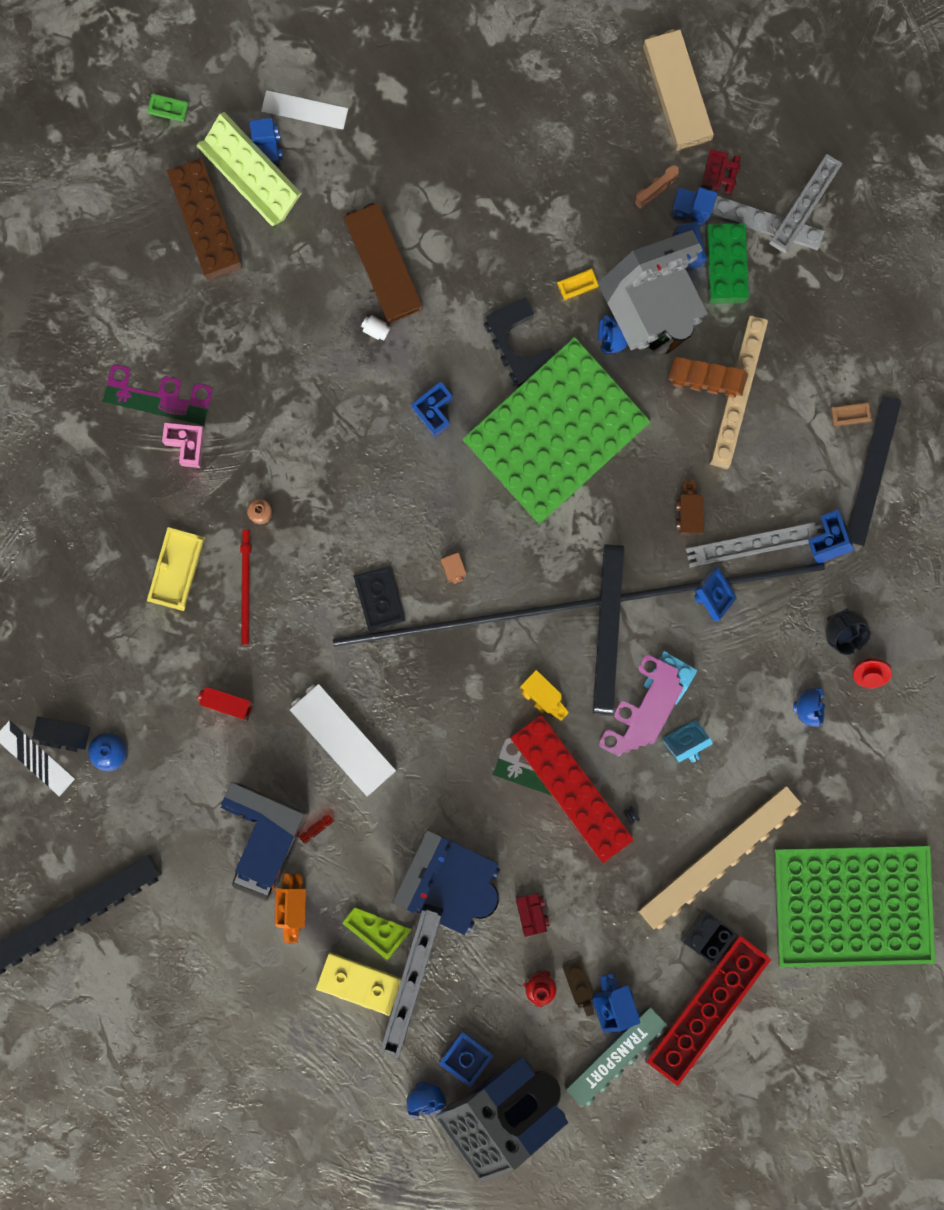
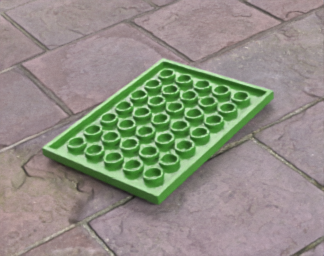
(556, 430)
(854, 906)

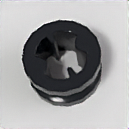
(631, 815)

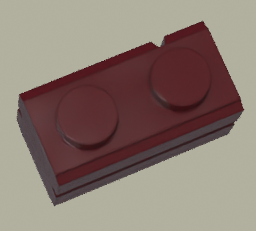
(531, 914)

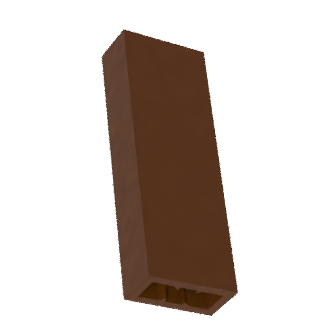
(382, 262)

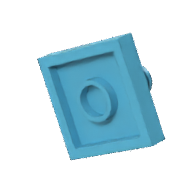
(687, 741)

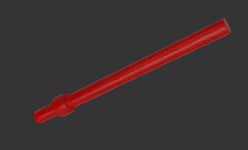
(245, 549)

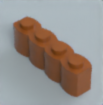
(708, 376)

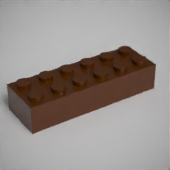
(204, 219)

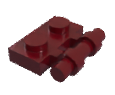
(715, 169)

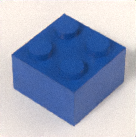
(466, 1058)

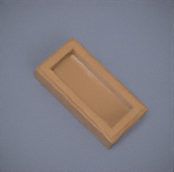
(851, 414)

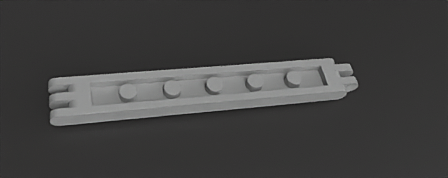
(753, 544)

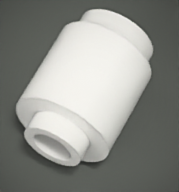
(375, 327)

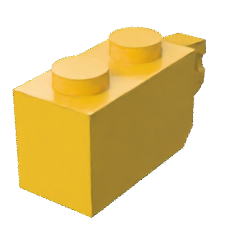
(544, 695)

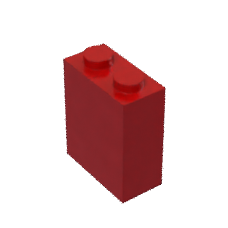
(225, 703)

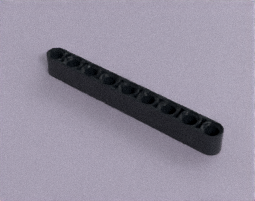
(608, 630)

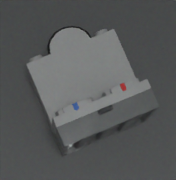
(655, 294)

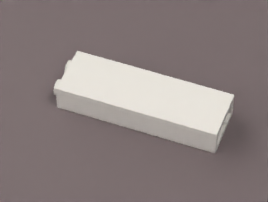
(342, 739)

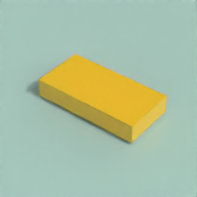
(577, 284)

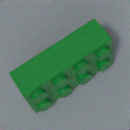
(726, 263)

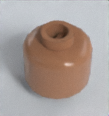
(264, 516)

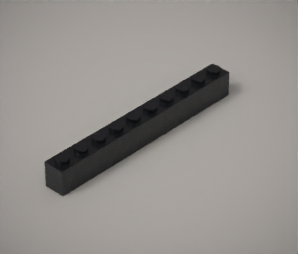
(78, 911)

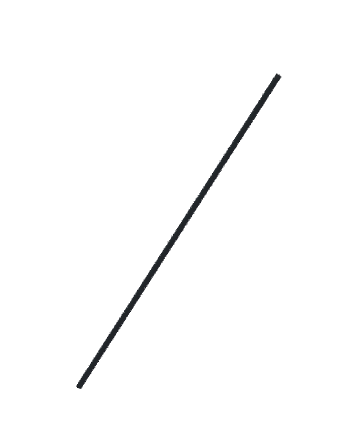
(568, 606)

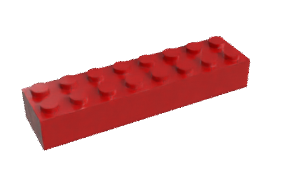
(571, 789)
(707, 1010)

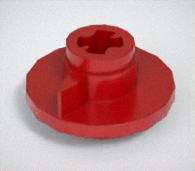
(872, 673)

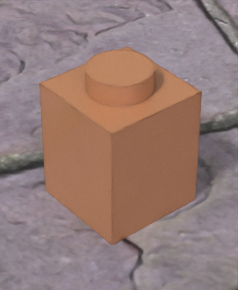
(453, 568)

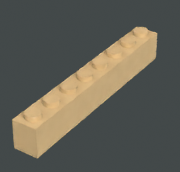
(735, 407)

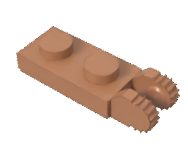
(657, 186)

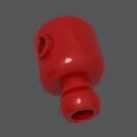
(540, 988)

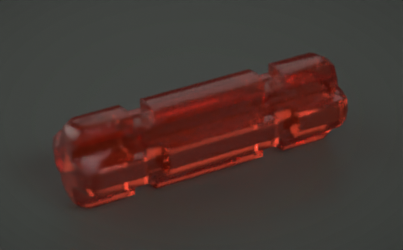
(316, 828)

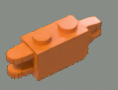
(290, 907)

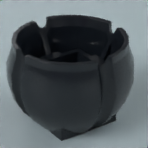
(847, 631)

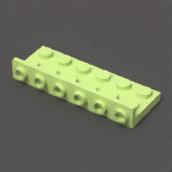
(249, 170)

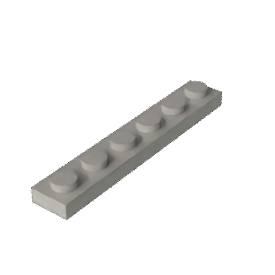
(805, 203)
(763, 221)

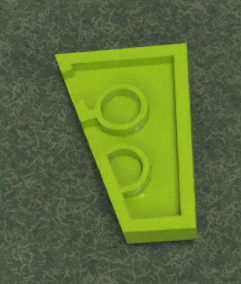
(377, 932)

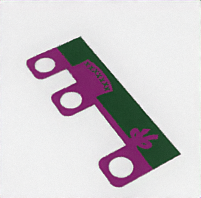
(161, 404)

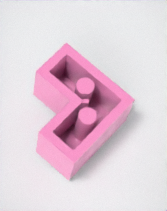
(189, 439)

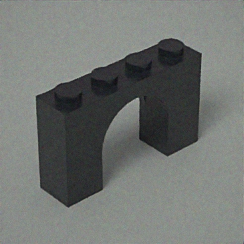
(499, 325)

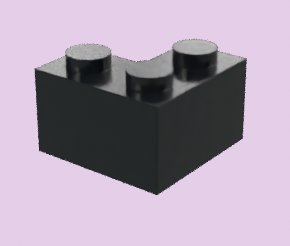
(60, 733)

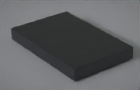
(379, 598)

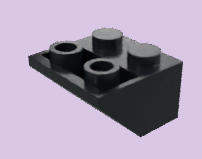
(709, 937)

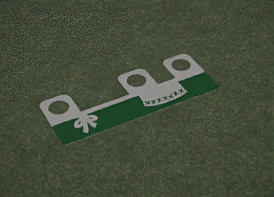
(511, 769)

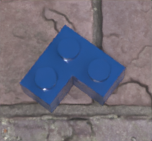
(265, 137)
(694, 205)
(428, 409)
(835, 540)

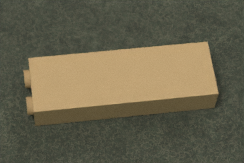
(678, 89)

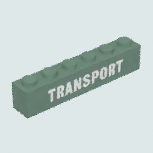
(615, 1057)

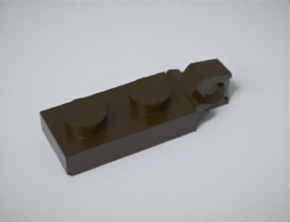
(579, 986)

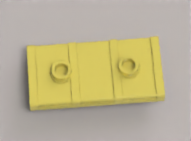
(175, 569)
(359, 983)

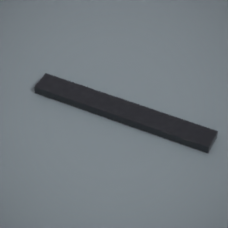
(873, 470)

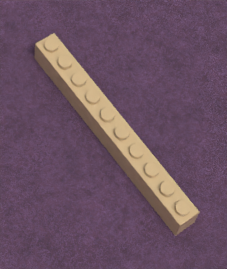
(719, 857)

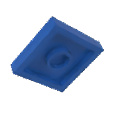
(715, 594)

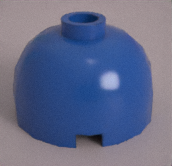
(611, 335)
(810, 707)
(107, 752)
(425, 1099)

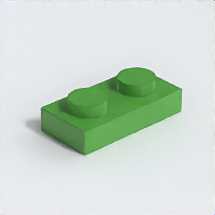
(168, 108)

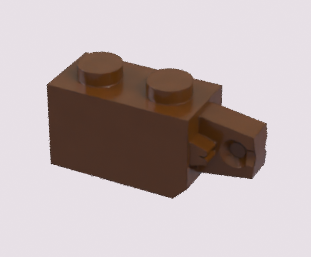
(690, 510)

